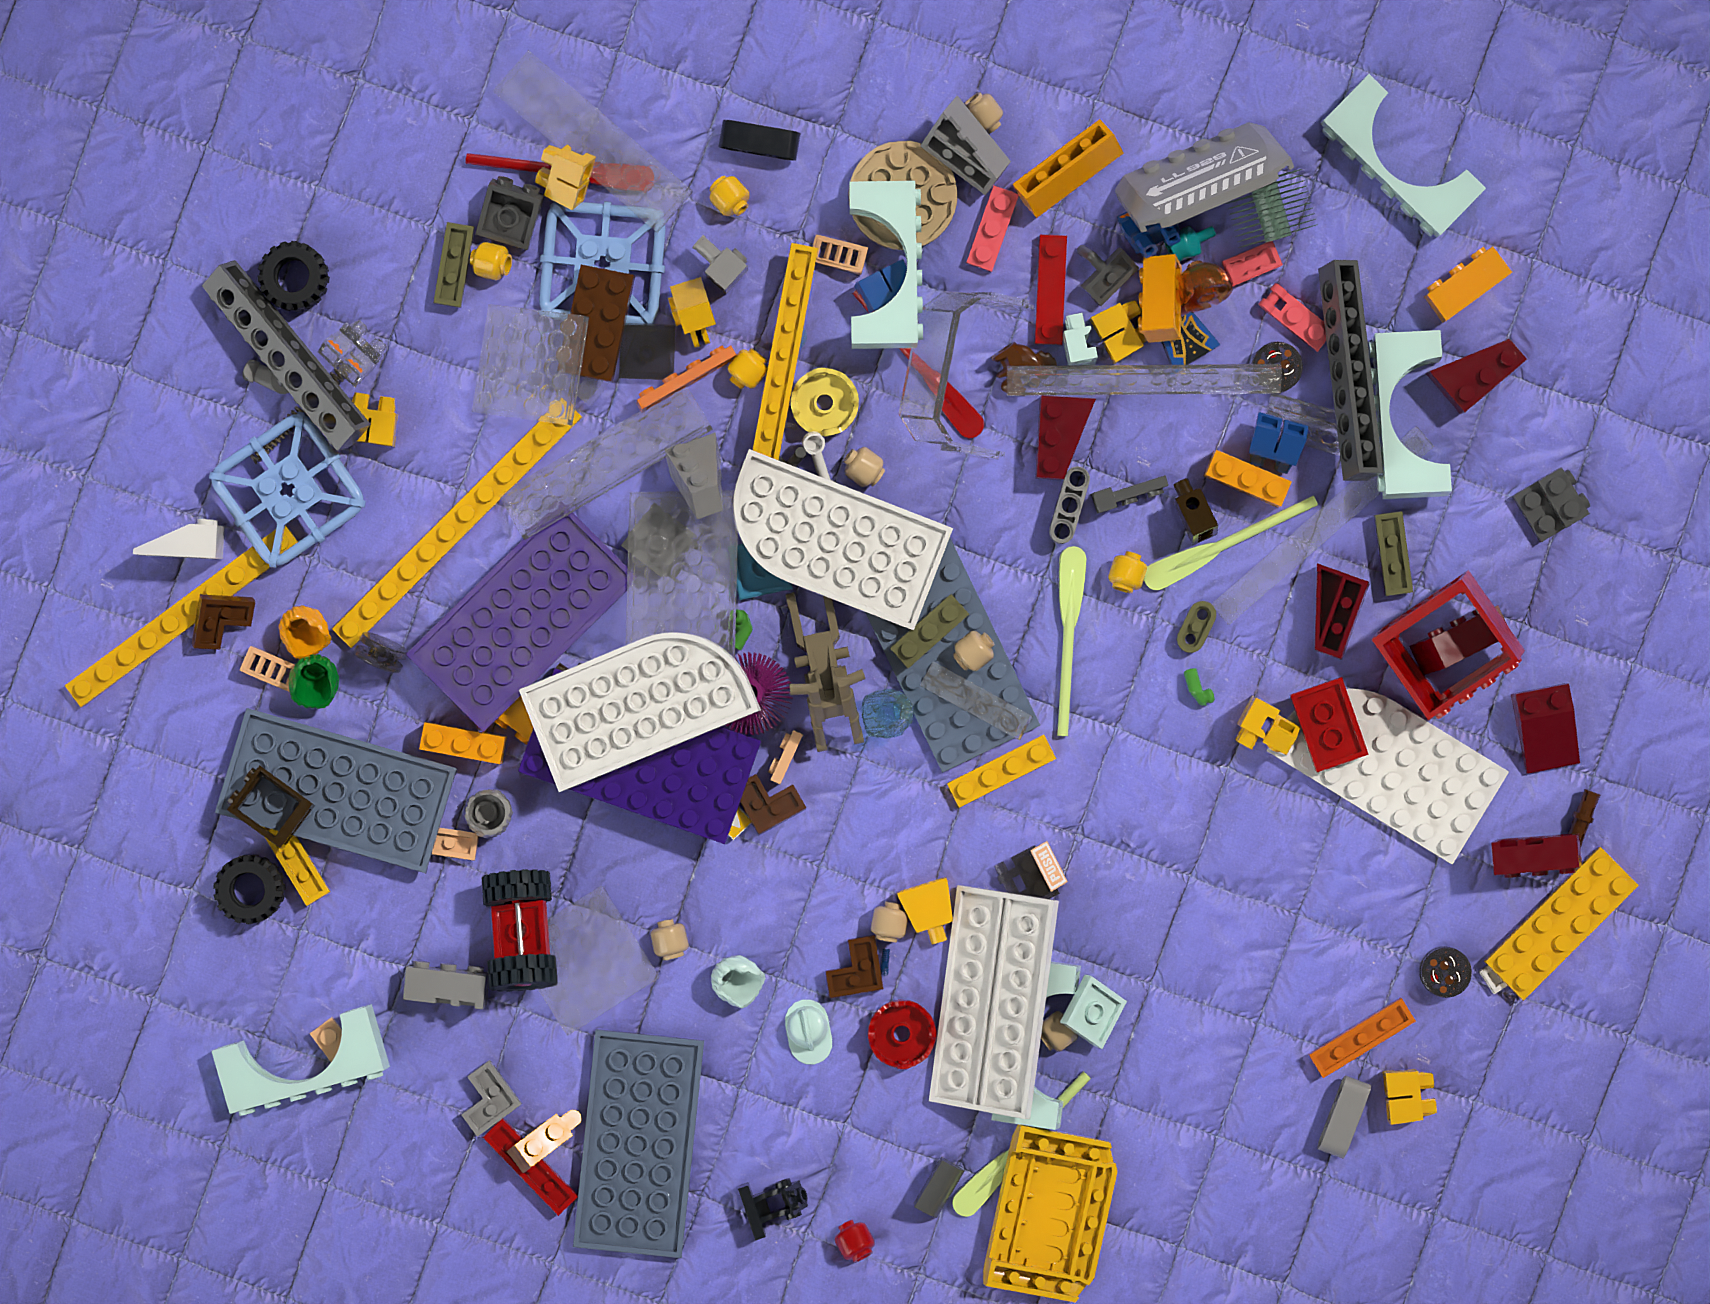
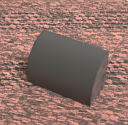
(938, 1187)

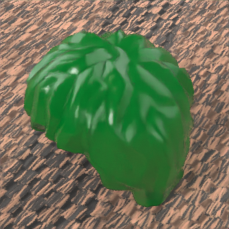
(313, 681)

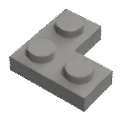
(496, 1102)

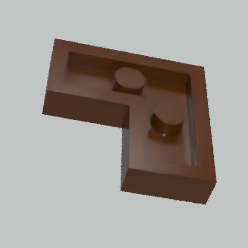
(215, 613)
(768, 811)
(862, 975)

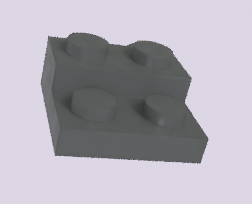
(510, 212)
(1552, 504)

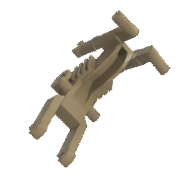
(827, 682)

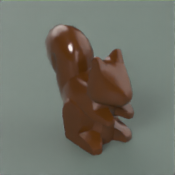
(1020, 355)

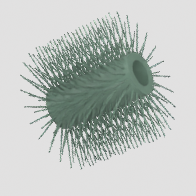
(1272, 211)

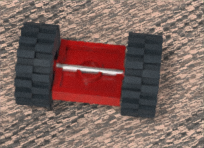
(519, 930)

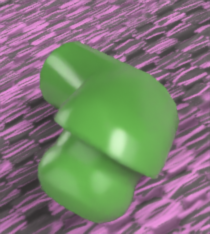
(743, 629)
(1195, 688)

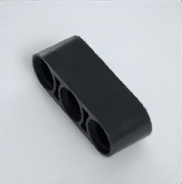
(759, 140)

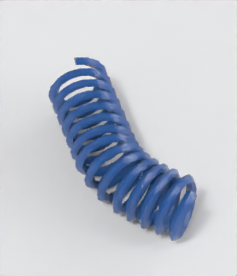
(885, 964)

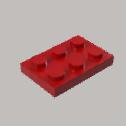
(1329, 724)

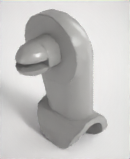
(261, 374)

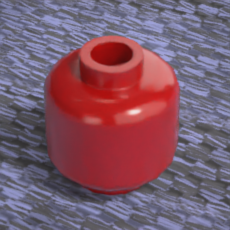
(854, 1241)

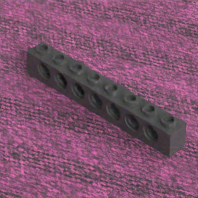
(286, 355)
(1350, 370)

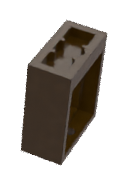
(290, 827)

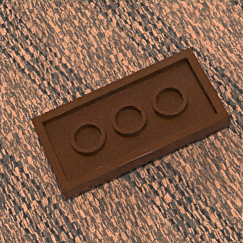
(604, 299)

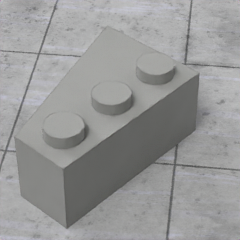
(966, 147)

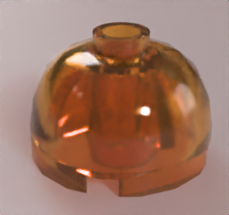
(1202, 284)

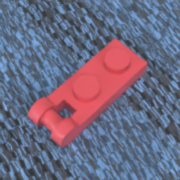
(1295, 317)

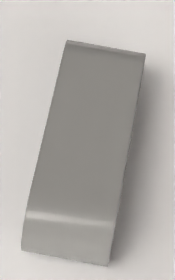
(1076, 493)
(1344, 1117)

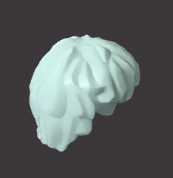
(737, 980)

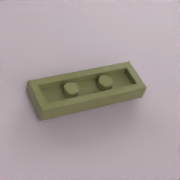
(454, 265)
(1393, 553)
(929, 631)

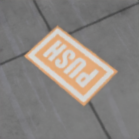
(1049, 866)

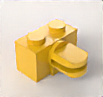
(691, 309)

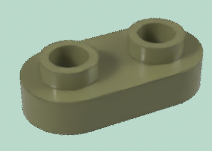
(1196, 627)

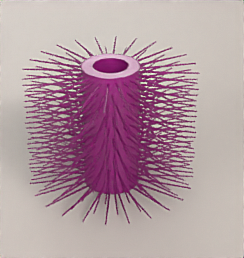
(763, 680)

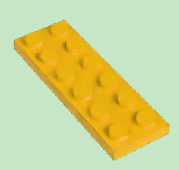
(1561, 923)

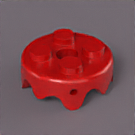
(901, 1053)

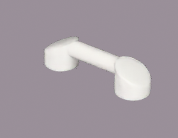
(814, 445)

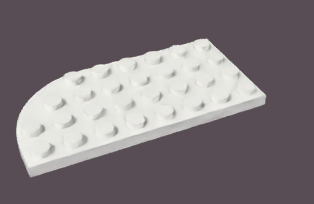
(837, 539)
(635, 704)
(1411, 778)

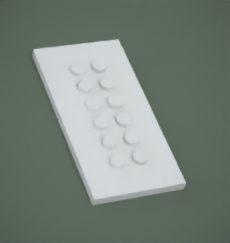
(993, 1001)

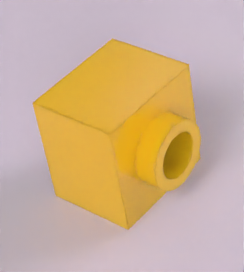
(1281, 735)

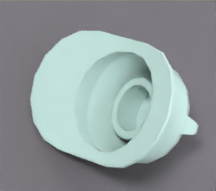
(808, 1032)

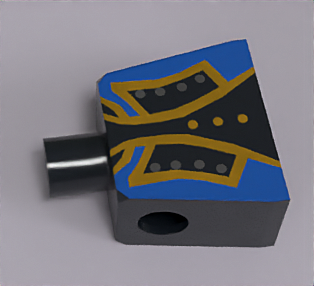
(1193, 344)

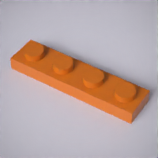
(695, 372)
(1362, 1037)

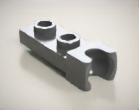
(1106, 498)

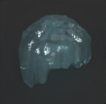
(886, 713)

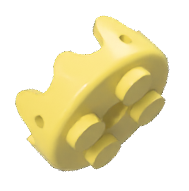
(824, 382)

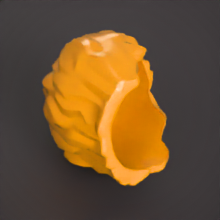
(304, 631)

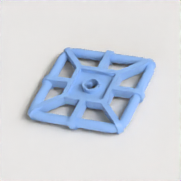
(591, 248)
(269, 485)

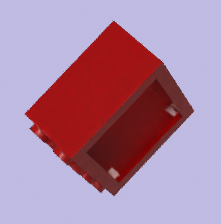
(1431, 701)

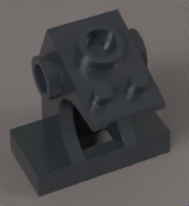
(757, 1209)

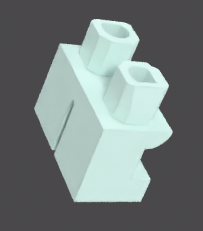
(1075, 342)

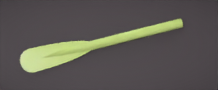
(1181, 564)
(1071, 587)
(985, 1182)

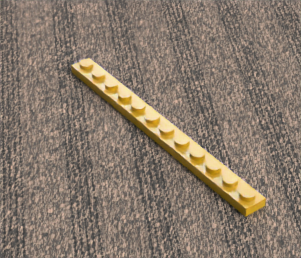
(450, 530)

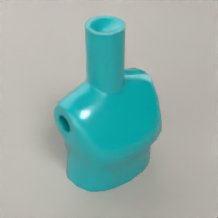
(1190, 242)

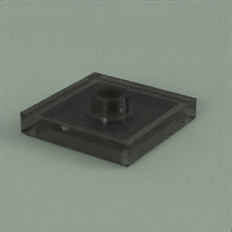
(647, 351)

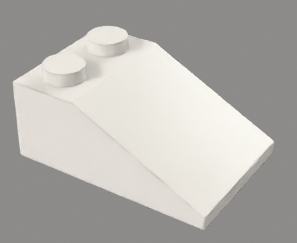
(191, 541)

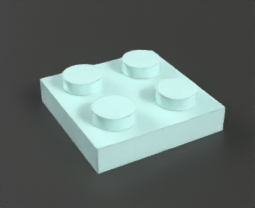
(1093, 1011)

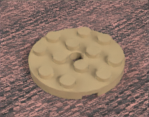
(909, 163)

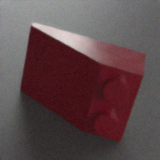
(1546, 727)

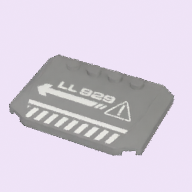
(1202, 176)

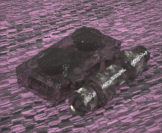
(1030, 874)

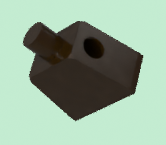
(1200, 522)

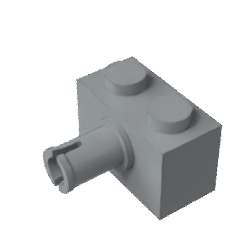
(725, 266)

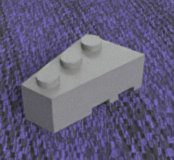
(698, 474)
(446, 984)

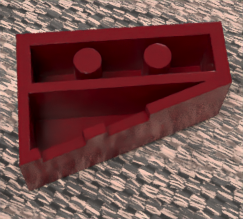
(1475, 375)
(1059, 433)
(1337, 609)
(1454, 643)
(1536, 855)

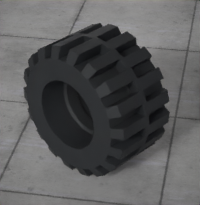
(270, 270)
(226, 895)

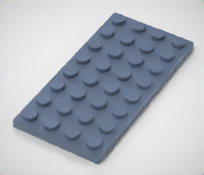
(950, 730)
(361, 792)
(638, 1143)

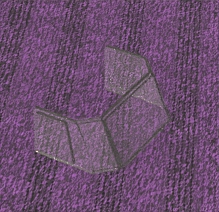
(930, 368)

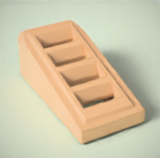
(862, 253)
(249, 658)

